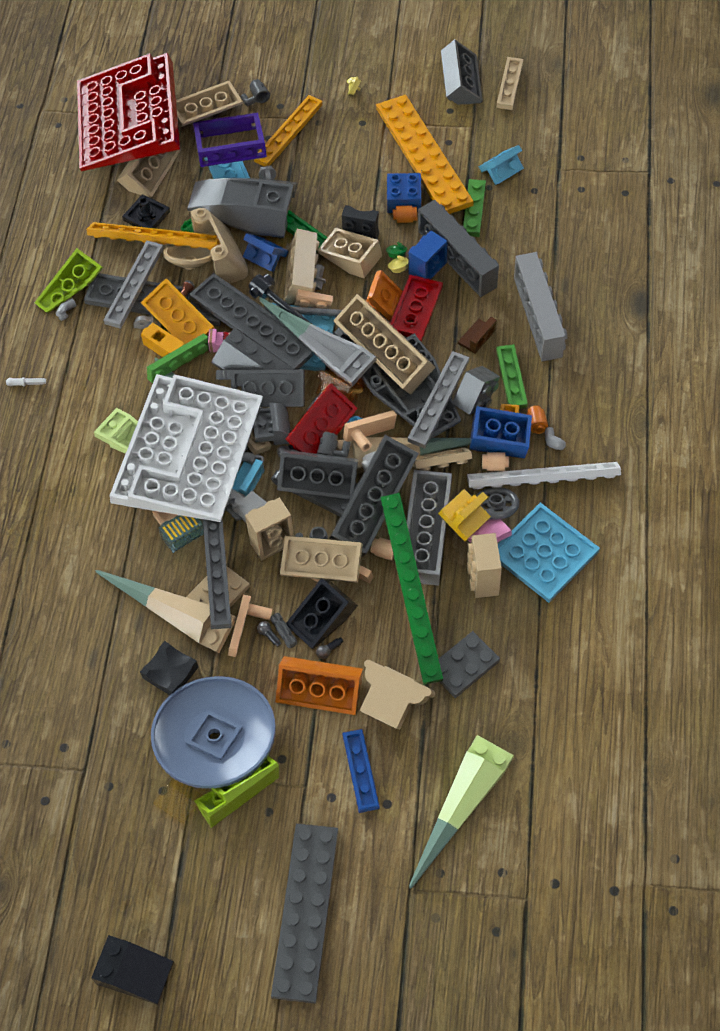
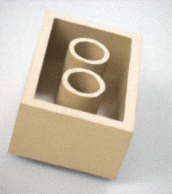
(268, 528)
(484, 565)

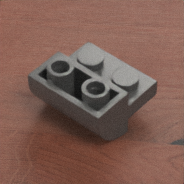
(272, 424)

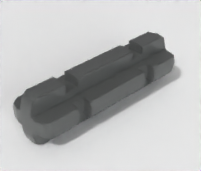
(283, 630)

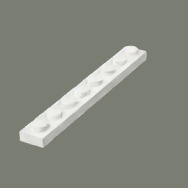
(538, 475)

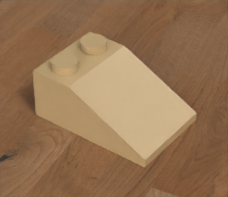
(351, 251)

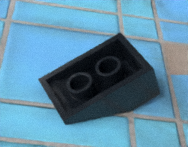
(321, 613)
(132, 970)

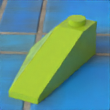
(71, 278)

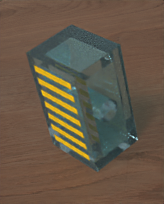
(180, 531)

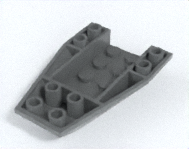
(246, 203)
(405, 404)

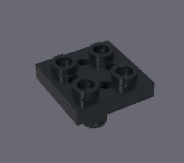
(146, 209)

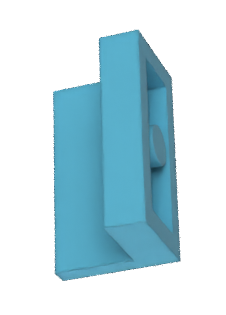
(248, 477)

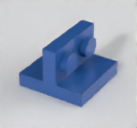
(263, 252)

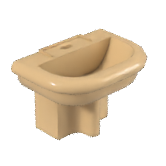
(391, 694)

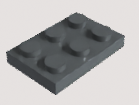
(466, 664)

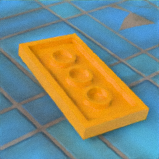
(176, 313)

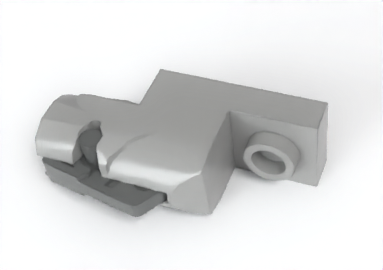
(240, 505)

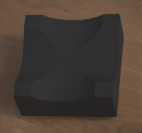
(360, 222)
(169, 669)

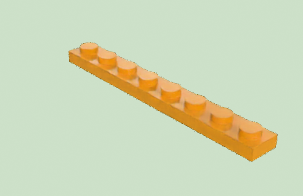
(159, 236)

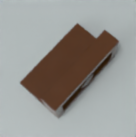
(478, 334)

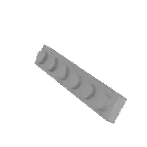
(133, 284)
(438, 400)

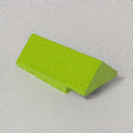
(225, 800)

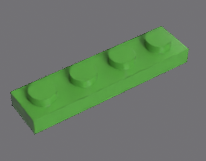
(473, 214)
(178, 357)
(511, 376)

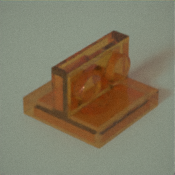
(345, 388)

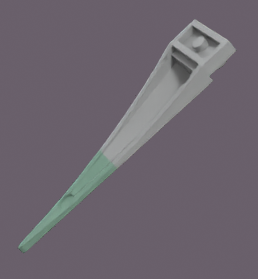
(340, 355)

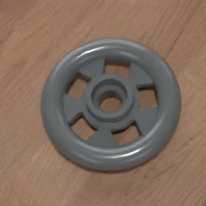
(497, 502)

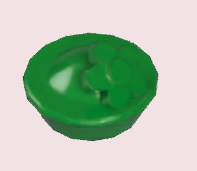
(187, 226)
(395, 250)

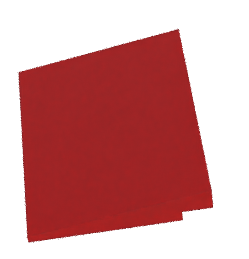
(127, 112)

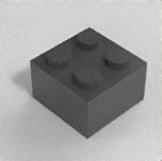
(476, 389)

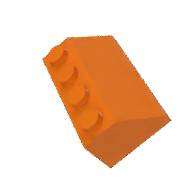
(318, 685)

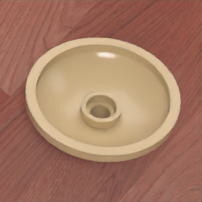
(187, 257)

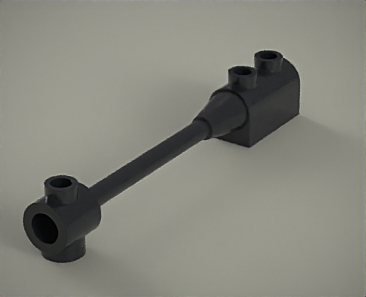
(263, 287)

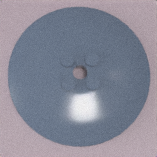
(208, 707)

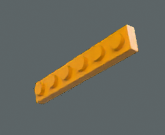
(289, 129)

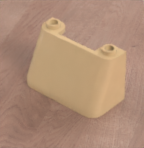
(226, 257)

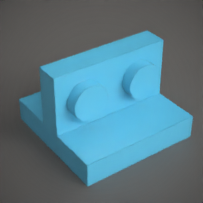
(503, 165)

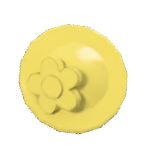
(353, 85)
(399, 264)

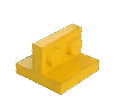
(465, 513)

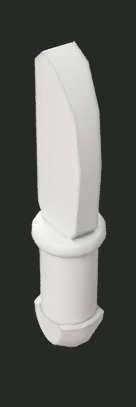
(22, 381)

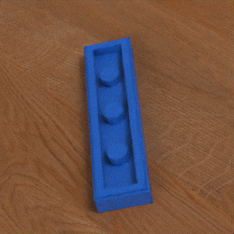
(360, 771)

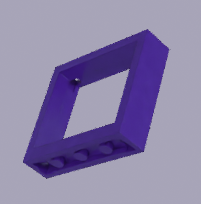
(230, 152)

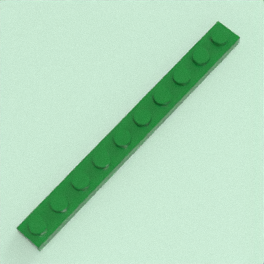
(411, 589)

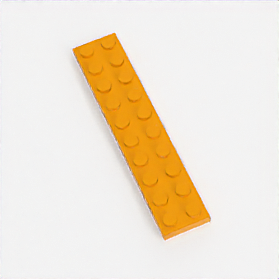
(424, 154)

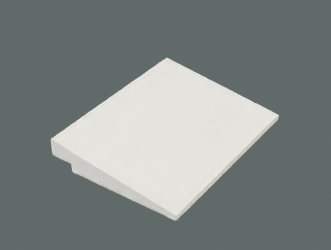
(186, 448)

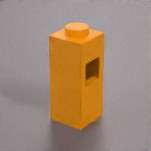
(160, 340)

